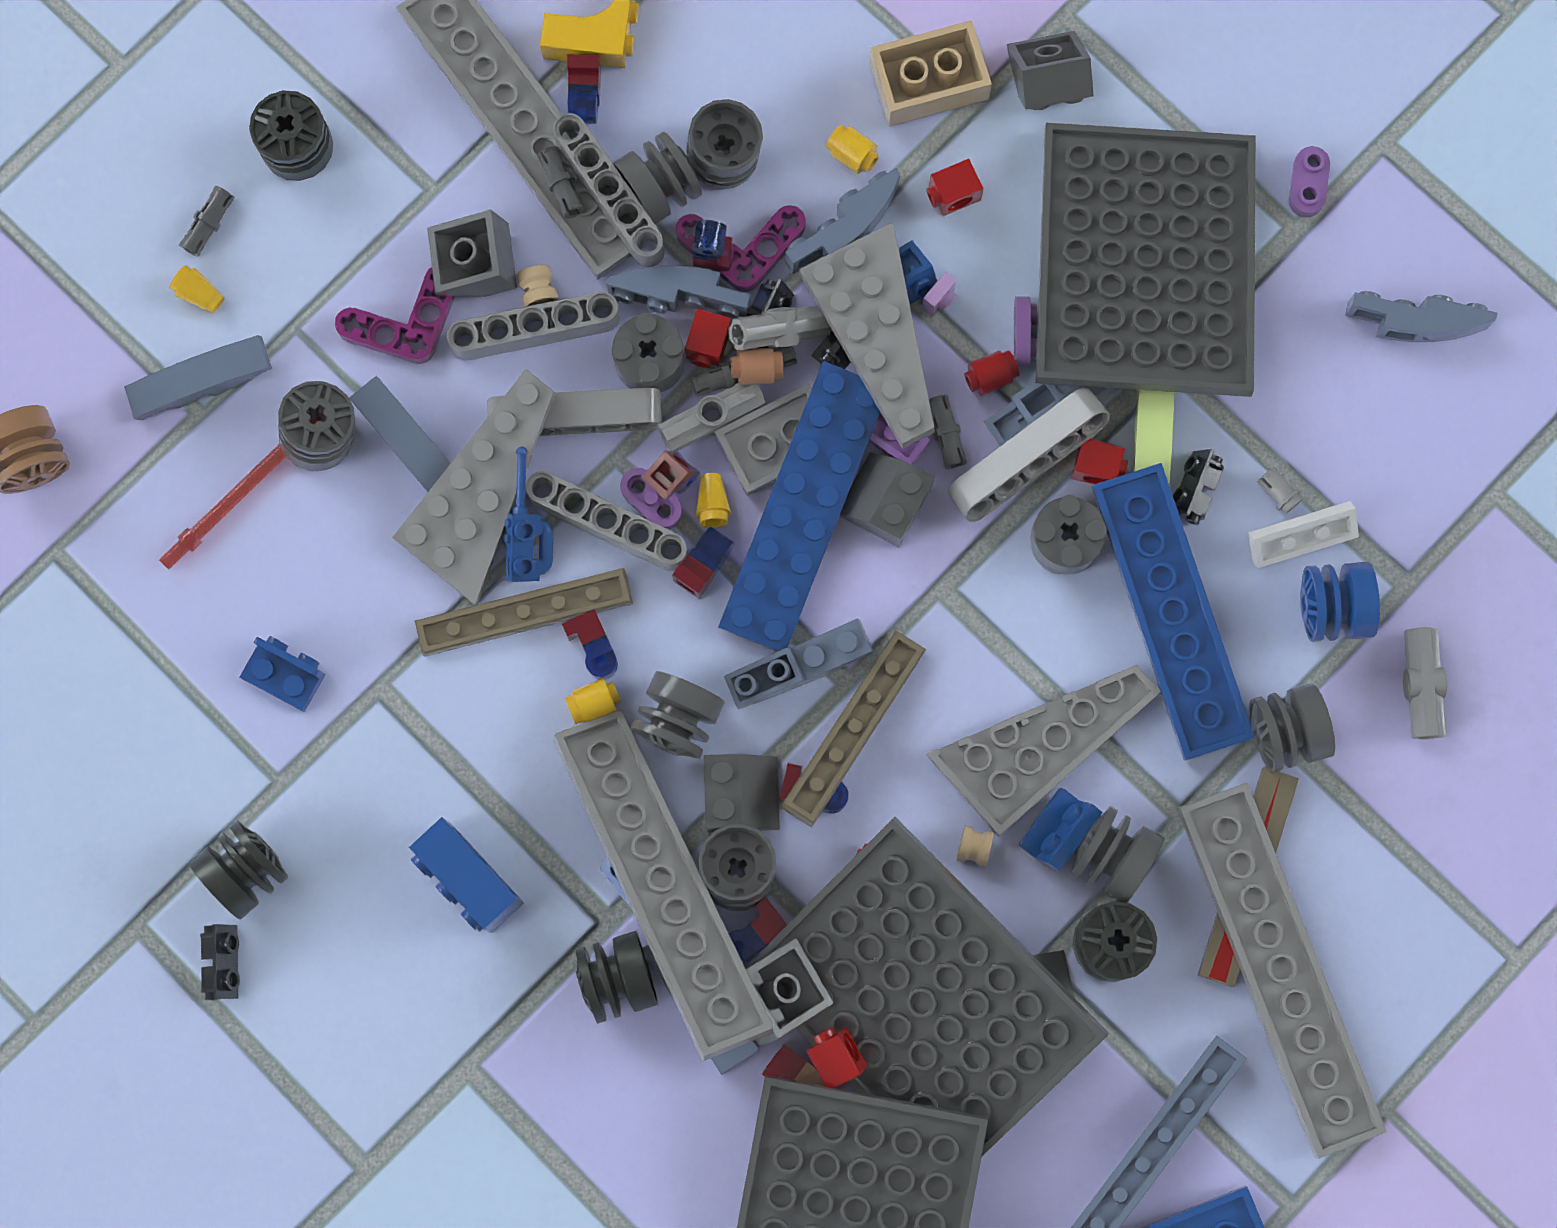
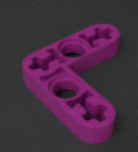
(740, 258)
(414, 330)

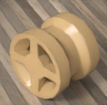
(975, 846)

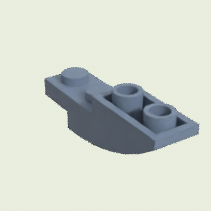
(857, 216)
(665, 285)
(1433, 321)
(1027, 407)
(798, 664)

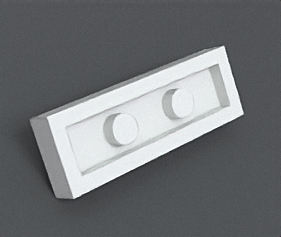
(1303, 534)

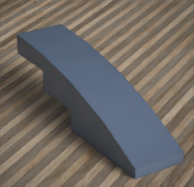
(198, 376)
(400, 432)

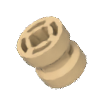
(536, 285)

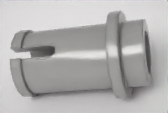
(1280, 490)

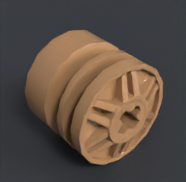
(28, 451)

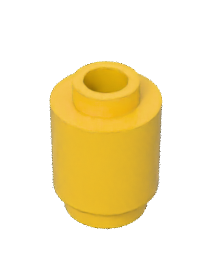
(852, 149)
(592, 701)

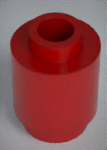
(991, 372)

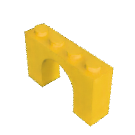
(600, 34)

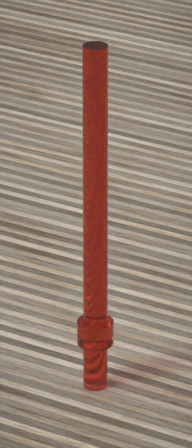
(190, 538)

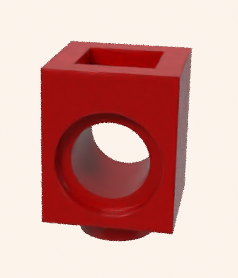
(954, 187)
(707, 339)
(1098, 462)
(836, 1057)

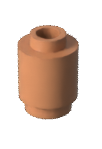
(757, 366)

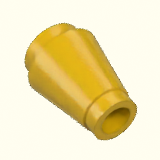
(196, 289)
(712, 502)

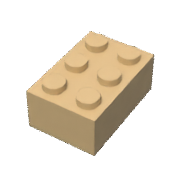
(930, 73)

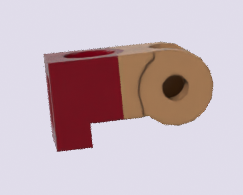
(792, 1066)

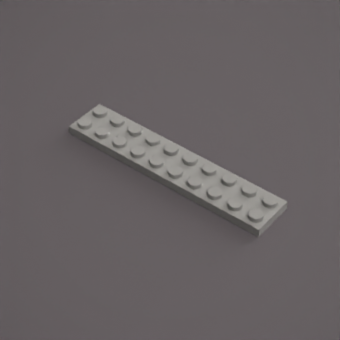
(514, 114)
(663, 886)
(1281, 971)

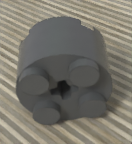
(648, 334)
(1066, 515)

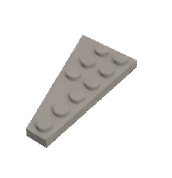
(466, 509)
(1026, 756)

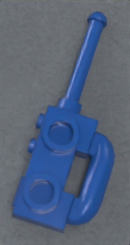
(520, 534)

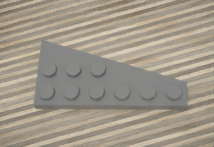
(870, 313)

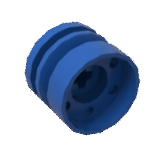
(1346, 601)

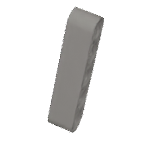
(606, 174)
(517, 319)
(599, 411)
(1028, 454)
(594, 508)

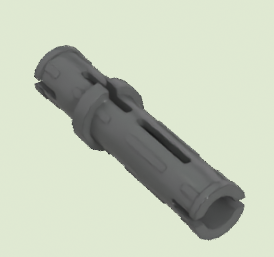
(721, 377)

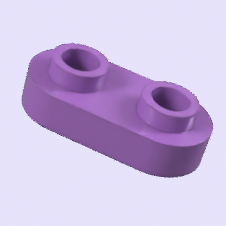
(1309, 179)
(1024, 316)
(649, 501)

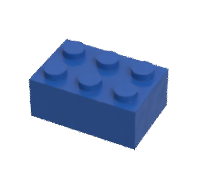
(464, 876)

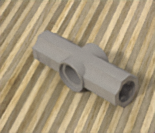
(778, 327)
(691, 425)
(1424, 683)

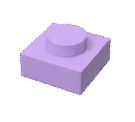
(940, 295)

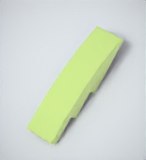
(1153, 430)

